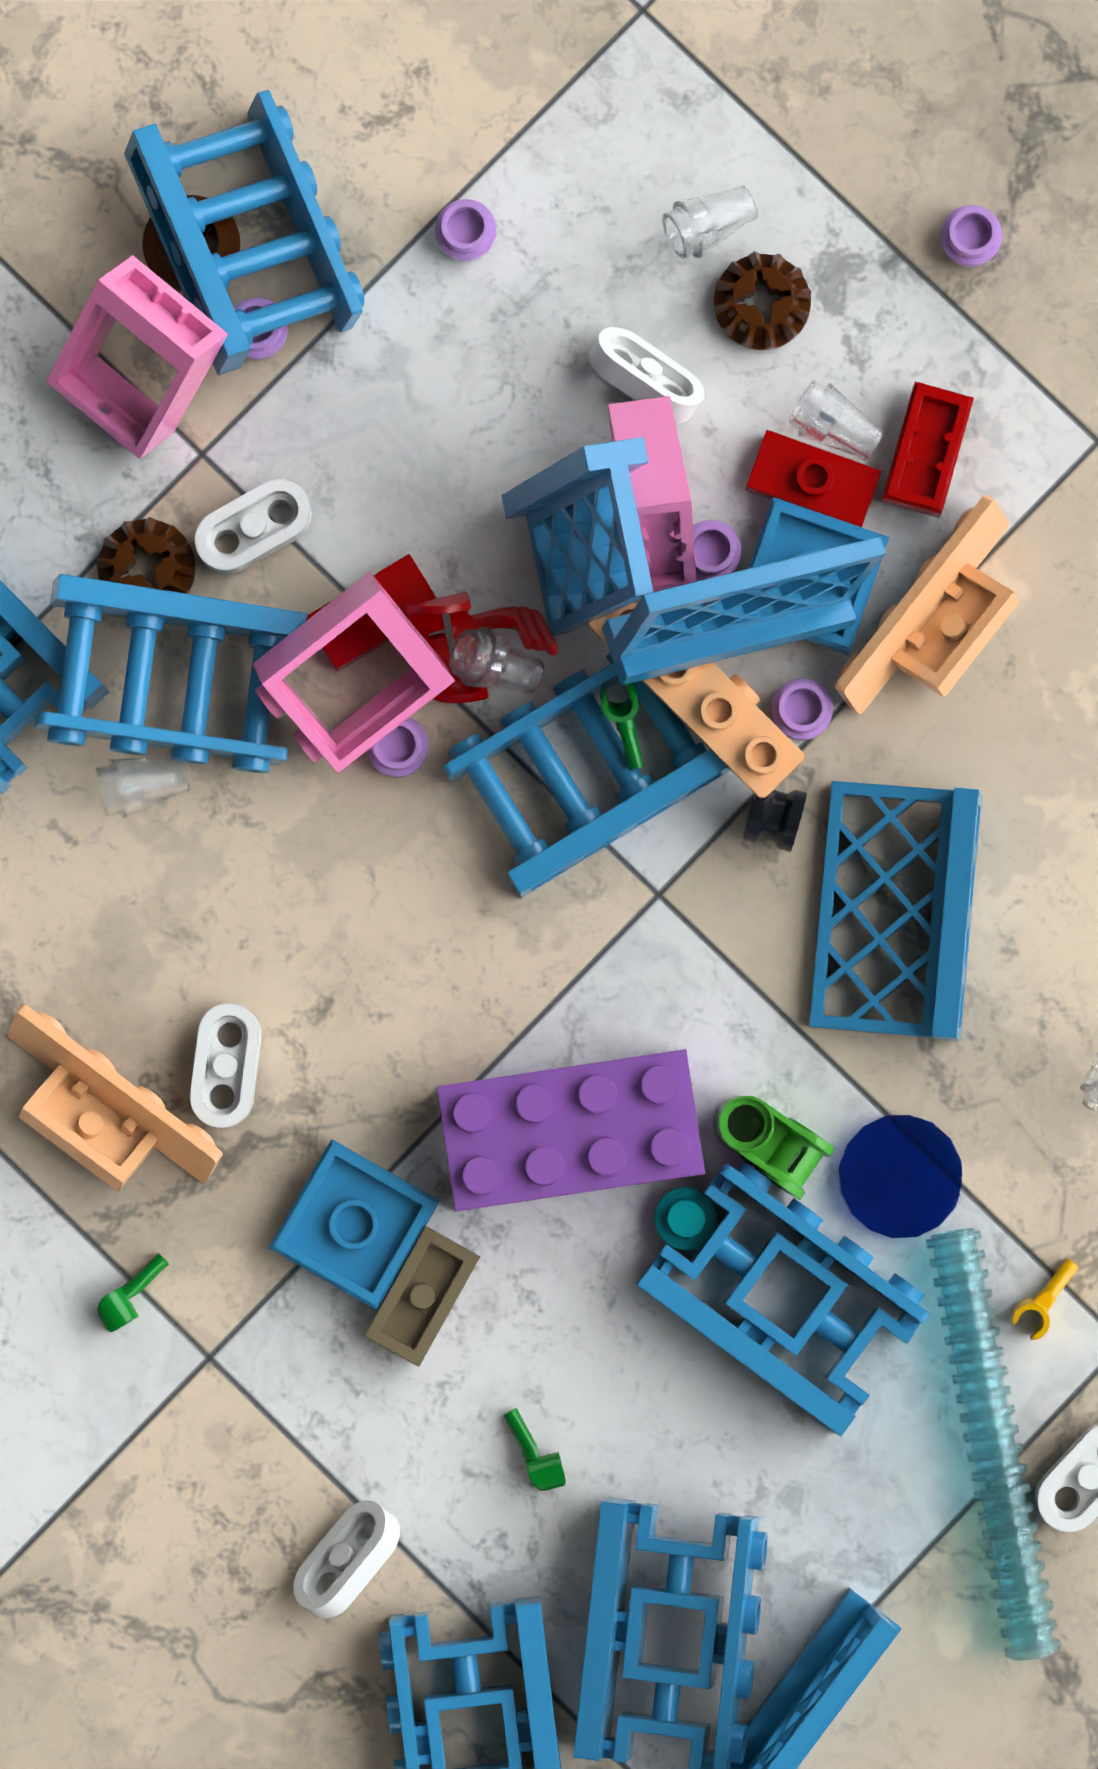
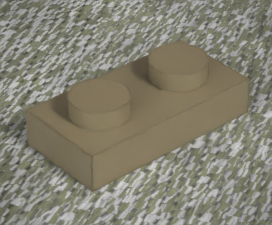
(422, 1296)

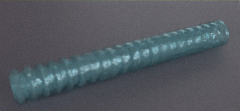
(993, 1445)

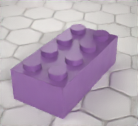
(570, 1130)

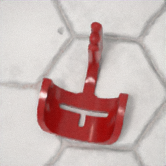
(428, 619)

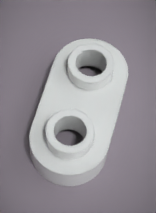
(644, 372)
(251, 523)
(224, 1065)
(1077, 1470)
(346, 1559)

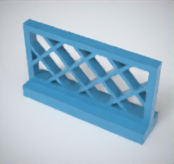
(585, 532)
(740, 612)
(950, 910)
(817, 1684)

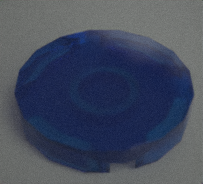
(900, 1176)

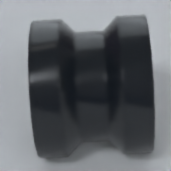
(776, 818)

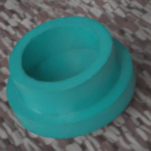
(685, 1218)

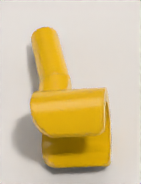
(1045, 1298)

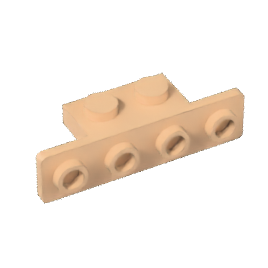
(940, 618)
(724, 719)
(99, 1113)

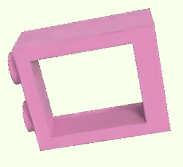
(162, 322)
(659, 489)
(384, 711)

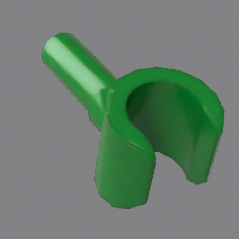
(623, 716)
(116, 1308)
(545, 1470)

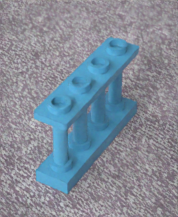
(207, 275)
(146, 614)
(587, 827)

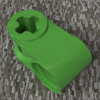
(774, 1144)

